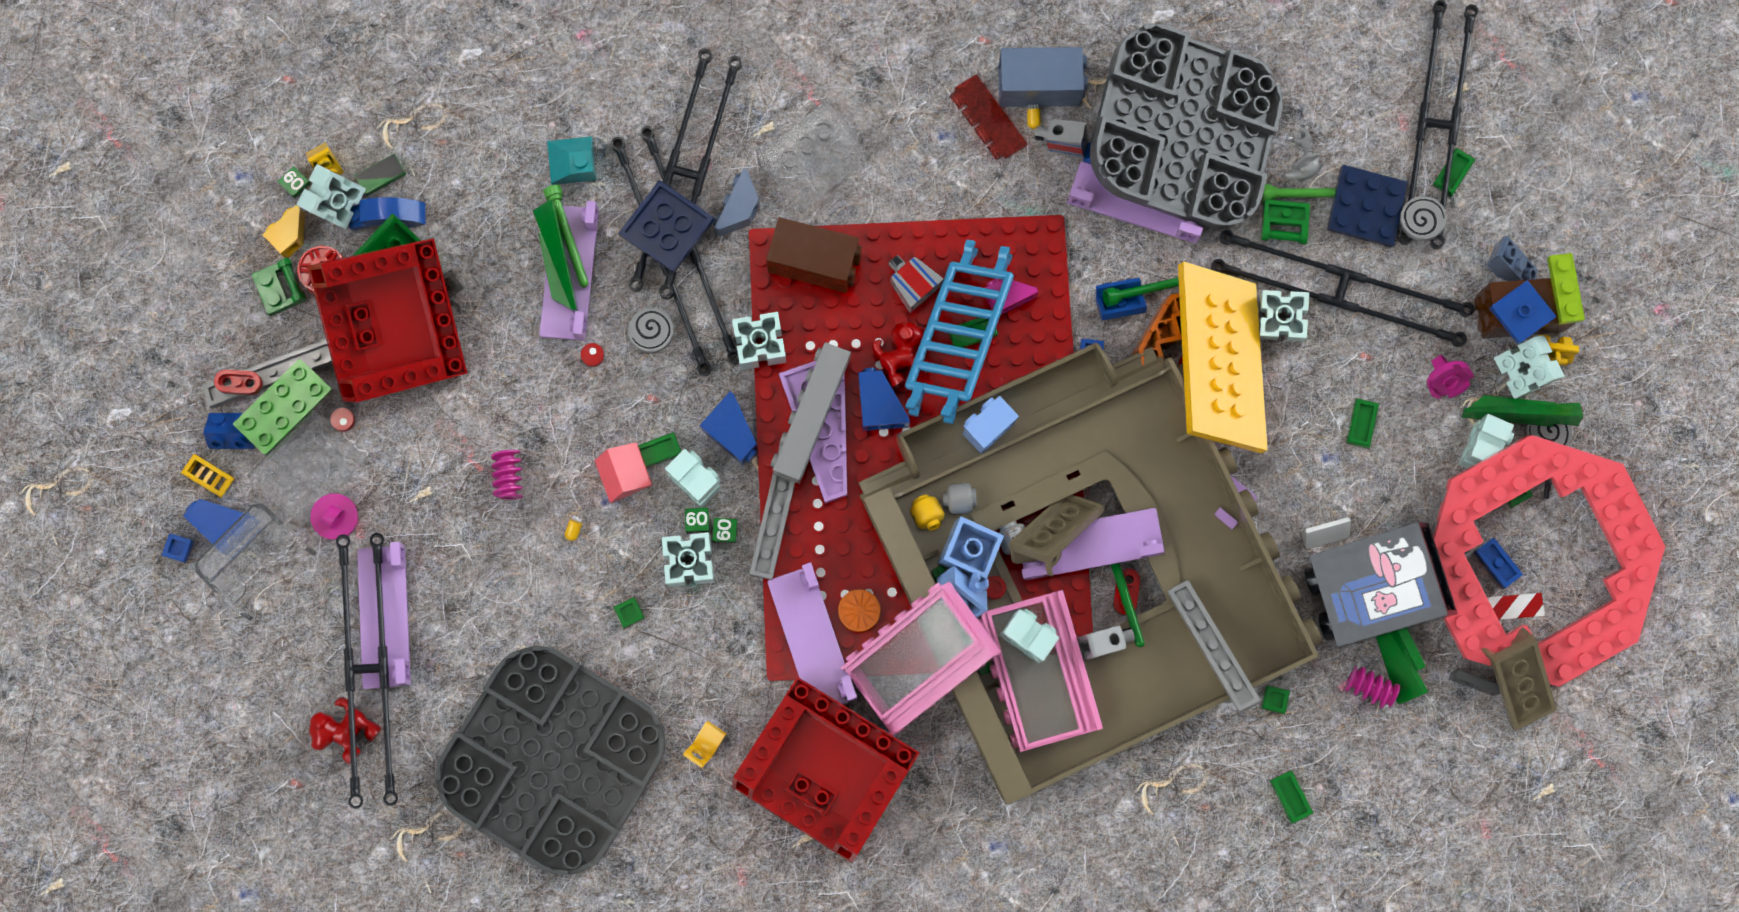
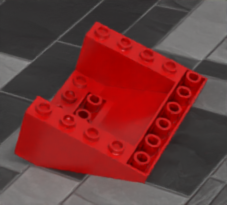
(387, 320)
(824, 769)

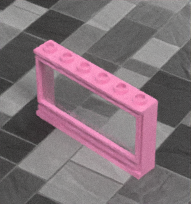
(920, 657)
(1044, 698)

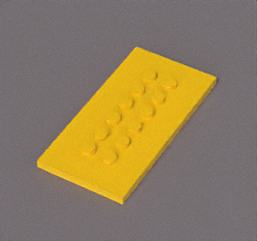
(1221, 358)

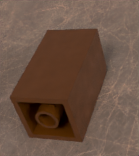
(814, 255)
(1493, 292)

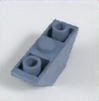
(738, 206)
(1510, 262)

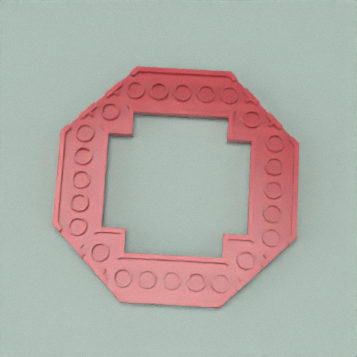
(1620, 518)

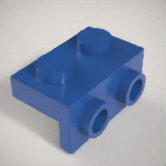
(1126, 307)
(222, 434)

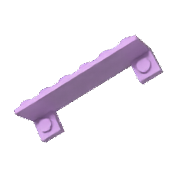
(1092, 196)
(557, 319)
(1106, 543)
(395, 614)
(811, 633)

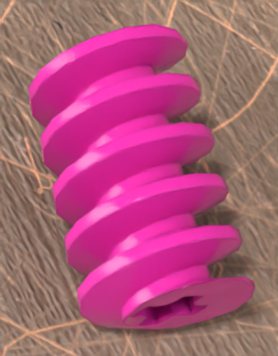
(505, 474)
(1372, 687)

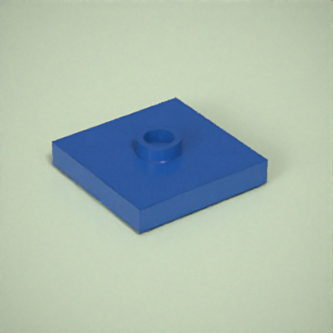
(1522, 312)

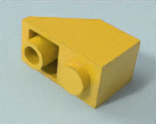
(324, 157)
(288, 232)

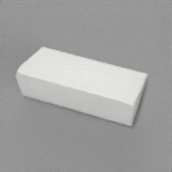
(1326, 533)

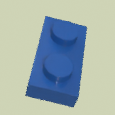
(1498, 563)

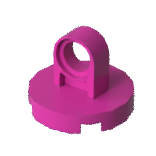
(1448, 377)
(334, 516)

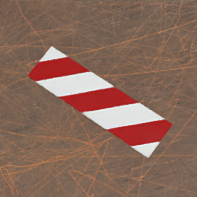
(1517, 606)

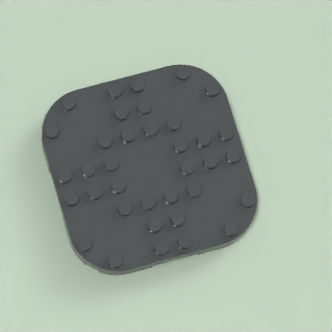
(1185, 127)
(550, 760)

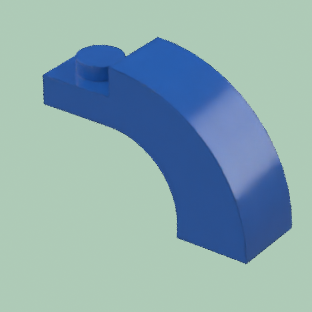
(376, 210)

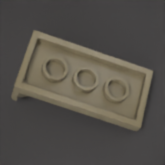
(1054, 531)
(1522, 680)

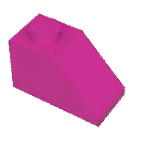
(1017, 296)

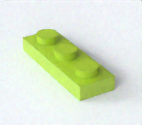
(1565, 288)

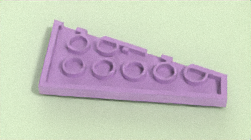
(830, 449)

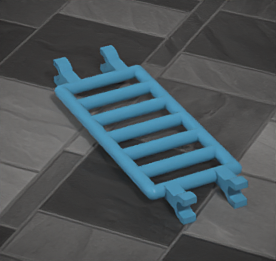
(933, 324)

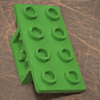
(282, 407)

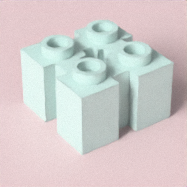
(331, 196)
(1294, 305)
(747, 333)
(1542, 369)
(1486, 439)
(693, 478)
(676, 551)
(1029, 636)

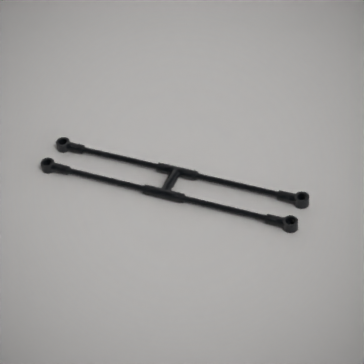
(1453, 125)
(621, 153)
(699, 176)
(1345, 275)
(380, 667)

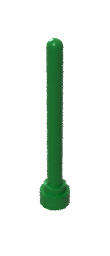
(1112, 296)
(1127, 603)

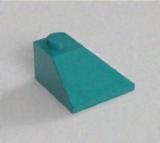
(571, 160)

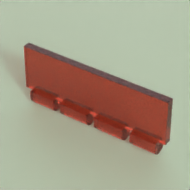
(992, 119)

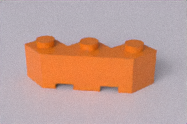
(1162, 329)

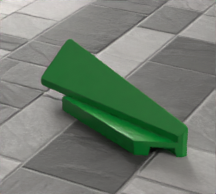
(555, 256)
(1525, 411)
(1402, 663)

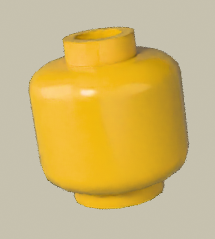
(927, 512)

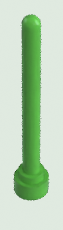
(1271, 192)
(555, 193)

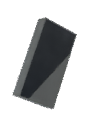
(1474, 682)

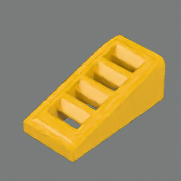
(191, 465)

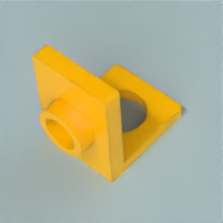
(705, 744)

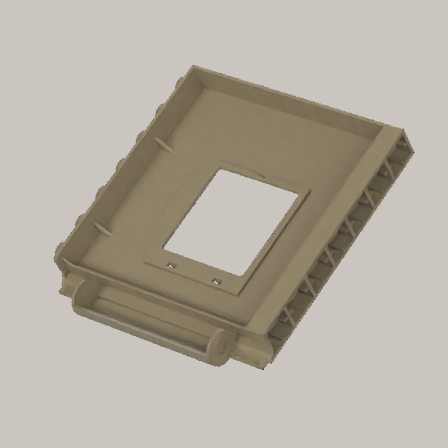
(1125, 429)

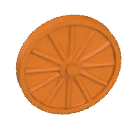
(859, 610)

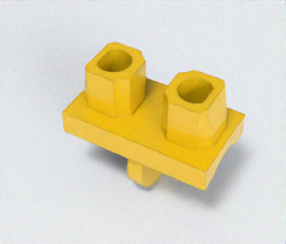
(1563, 350)

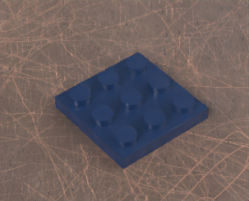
(1367, 206)
(666, 226)

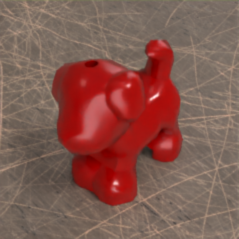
(906, 338)
(326, 730)

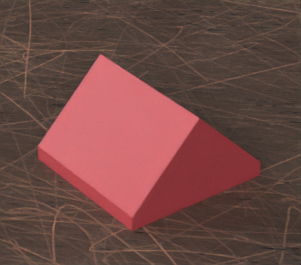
(622, 471)

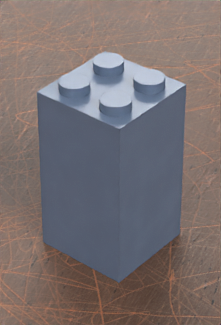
(1042, 76)

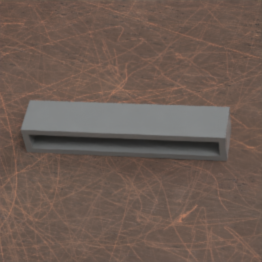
(811, 413)

